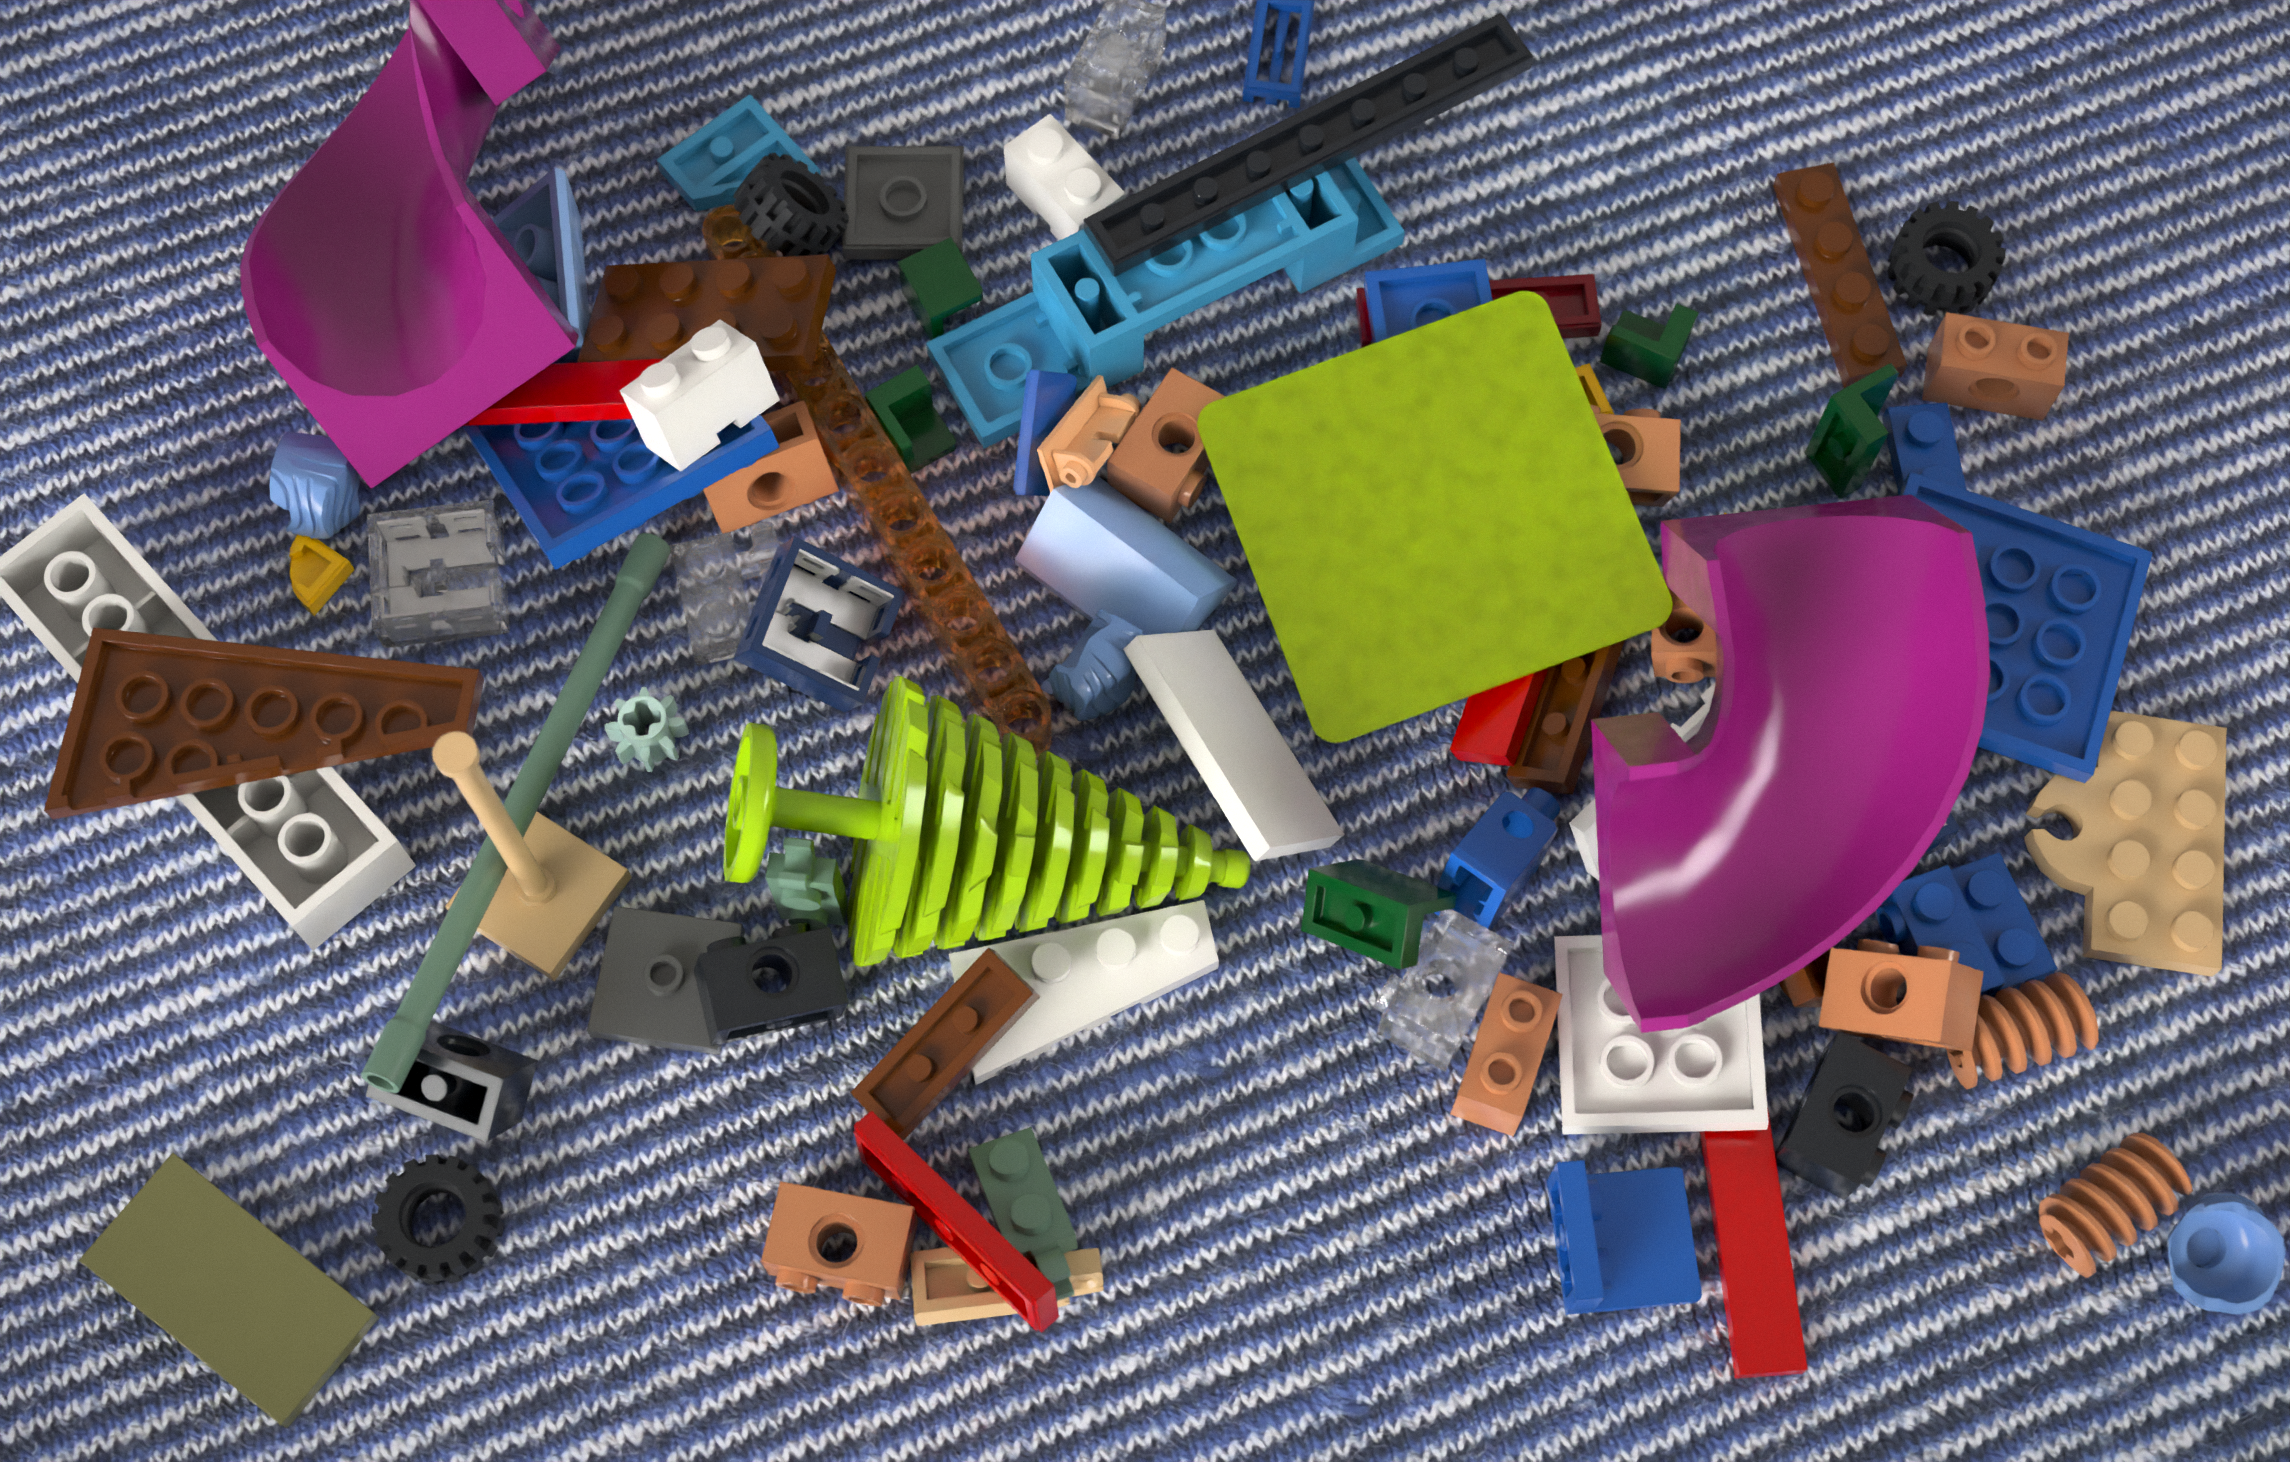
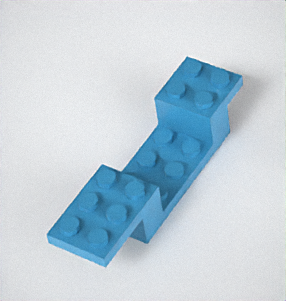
(1096, 323)

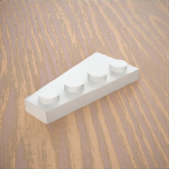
(1094, 974)

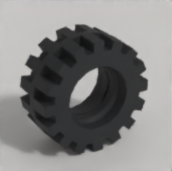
(790, 207)
(1959, 232)
(414, 1187)

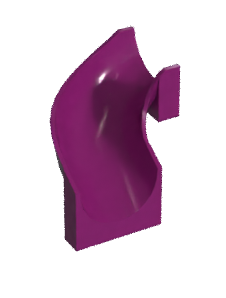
(381, 269)
(1823, 757)

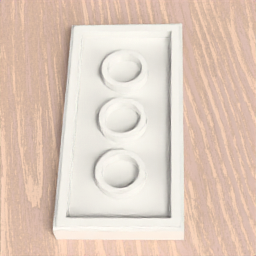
(1233, 743)

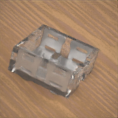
(437, 573)

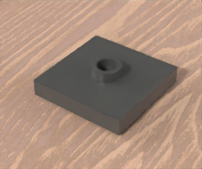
(902, 200)
(649, 981)

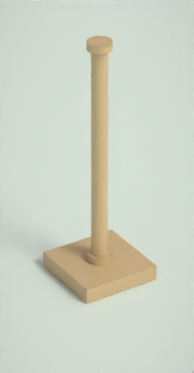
(553, 879)

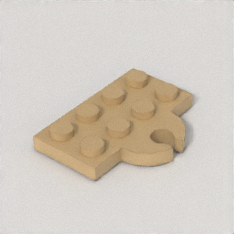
(2144, 843)

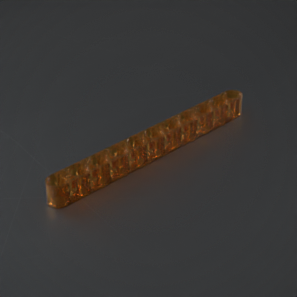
(895, 499)

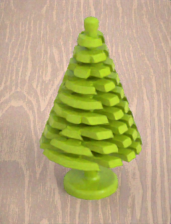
(969, 833)

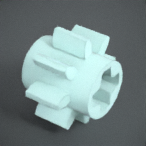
(631, 724)

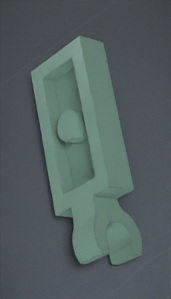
(806, 885)
(1026, 1204)

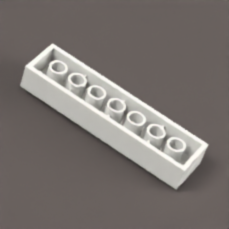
(293, 835)

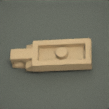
(952, 1291)

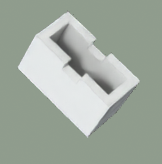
(1057, 177)
(698, 393)

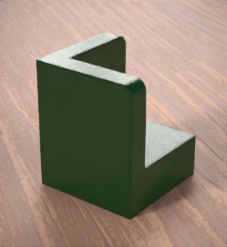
(938, 285)
(1647, 347)
(910, 420)

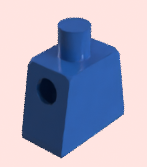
(1500, 855)

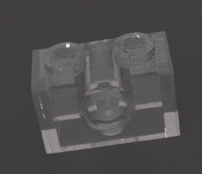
(1115, 65)
(1433, 1024)

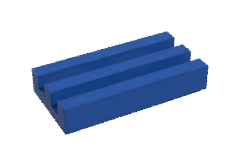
(1273, 89)

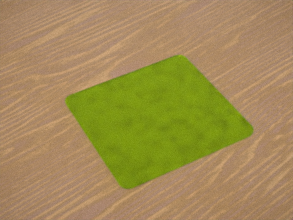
(1432, 516)

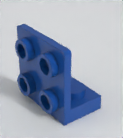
(1622, 1238)

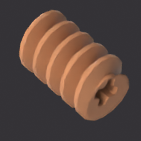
(2026, 1022)
(2110, 1197)

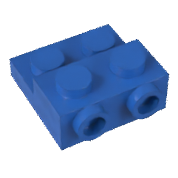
(1423, 294)
(1973, 913)

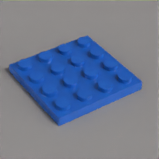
(598, 478)
(2055, 623)

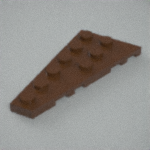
(210, 714)

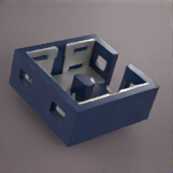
(813, 621)

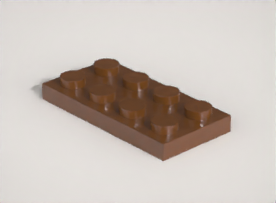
(661, 306)

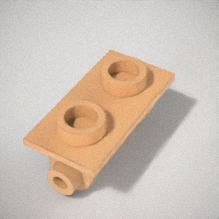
(1085, 434)

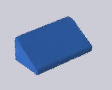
(1045, 403)

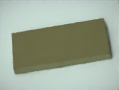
(229, 1290)

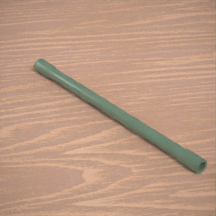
(407, 1029)

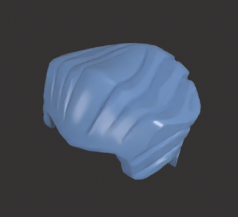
(314, 485)
(1097, 671)
(2226, 1255)

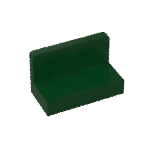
(1851, 432)
(1371, 910)

